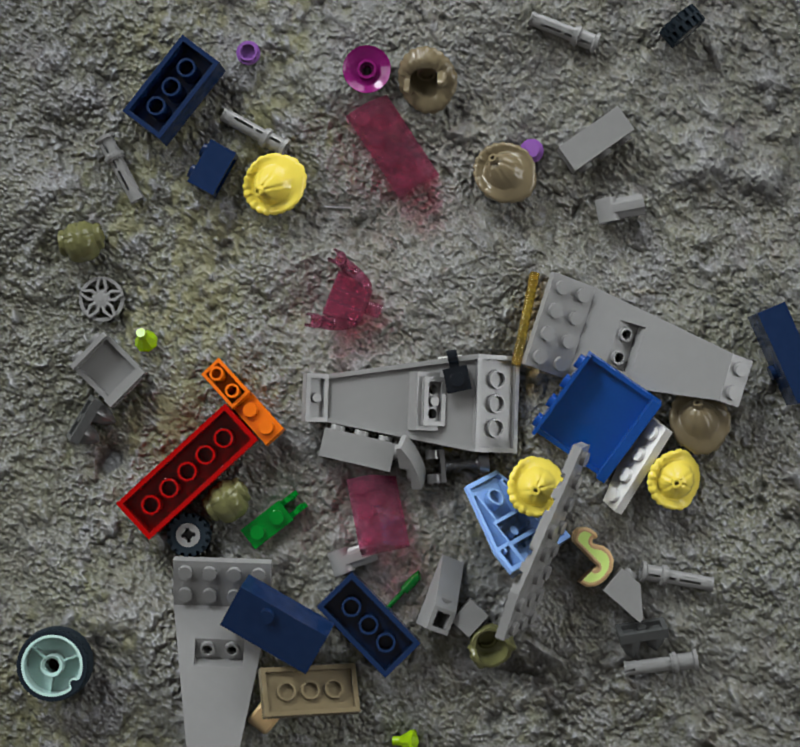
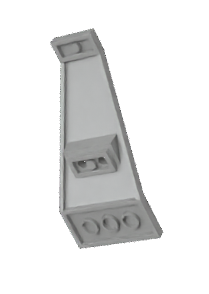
(652, 354)
(397, 402)
(214, 680)

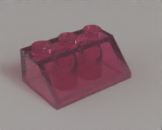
(377, 514)

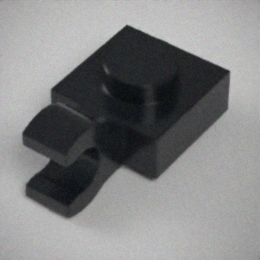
(456, 376)

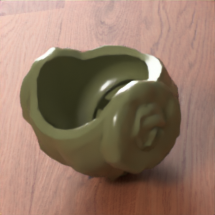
(81, 241)
(227, 500)
(487, 649)

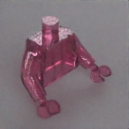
(348, 298)

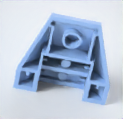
(504, 527)

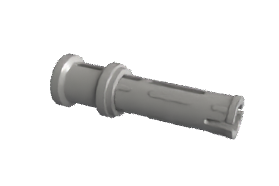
(575, 35)
(264, 137)
(115, 158)
(664, 575)
(673, 662)

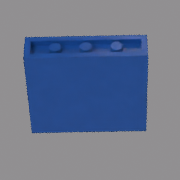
(597, 409)

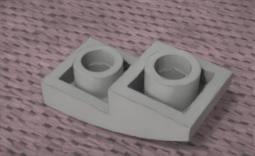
(410, 459)

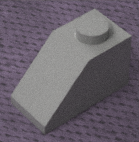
(625, 591)

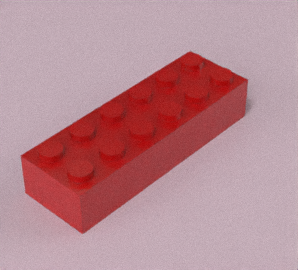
(188, 471)

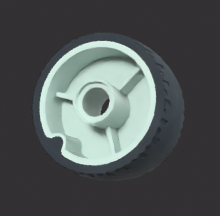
(74, 662)

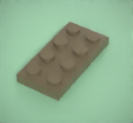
(319, 692)

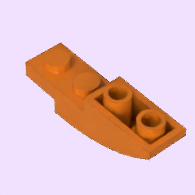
(243, 401)

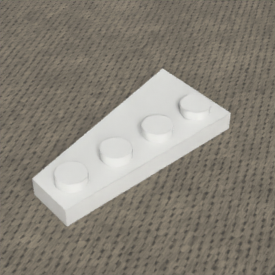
(636, 465)

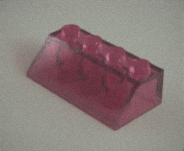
(391, 146)

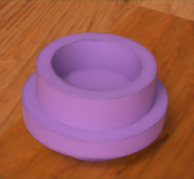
(248, 53)
(534, 148)

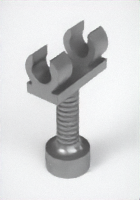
(480, 462)

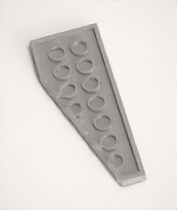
(536, 568)

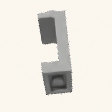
(108, 368)

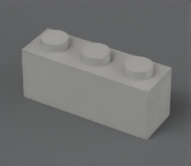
(596, 141)
(357, 448)

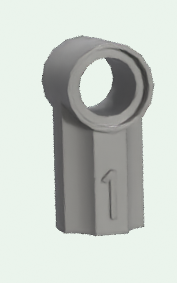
(613, 209)
(347, 559)

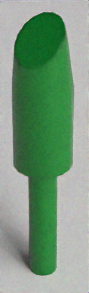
(406, 587)

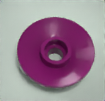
(366, 57)

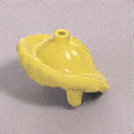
(274, 184)
(674, 479)
(532, 485)

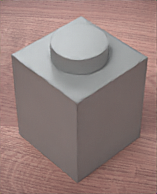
(468, 618)

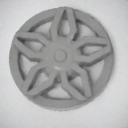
(101, 299)

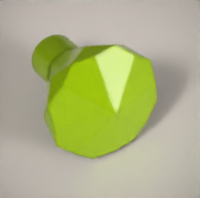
(145, 340)
(409, 739)

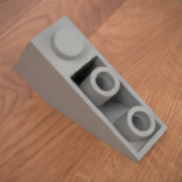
(442, 597)

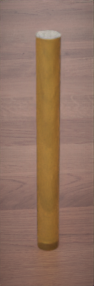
(525, 319)

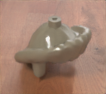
(427, 79)
(505, 172)
(699, 423)

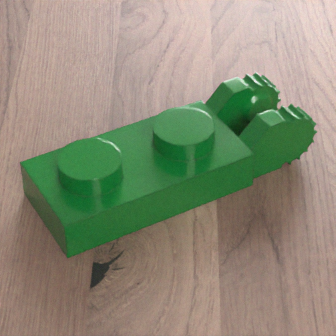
(271, 521)

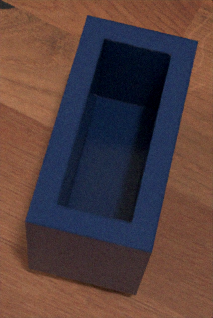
(212, 168)

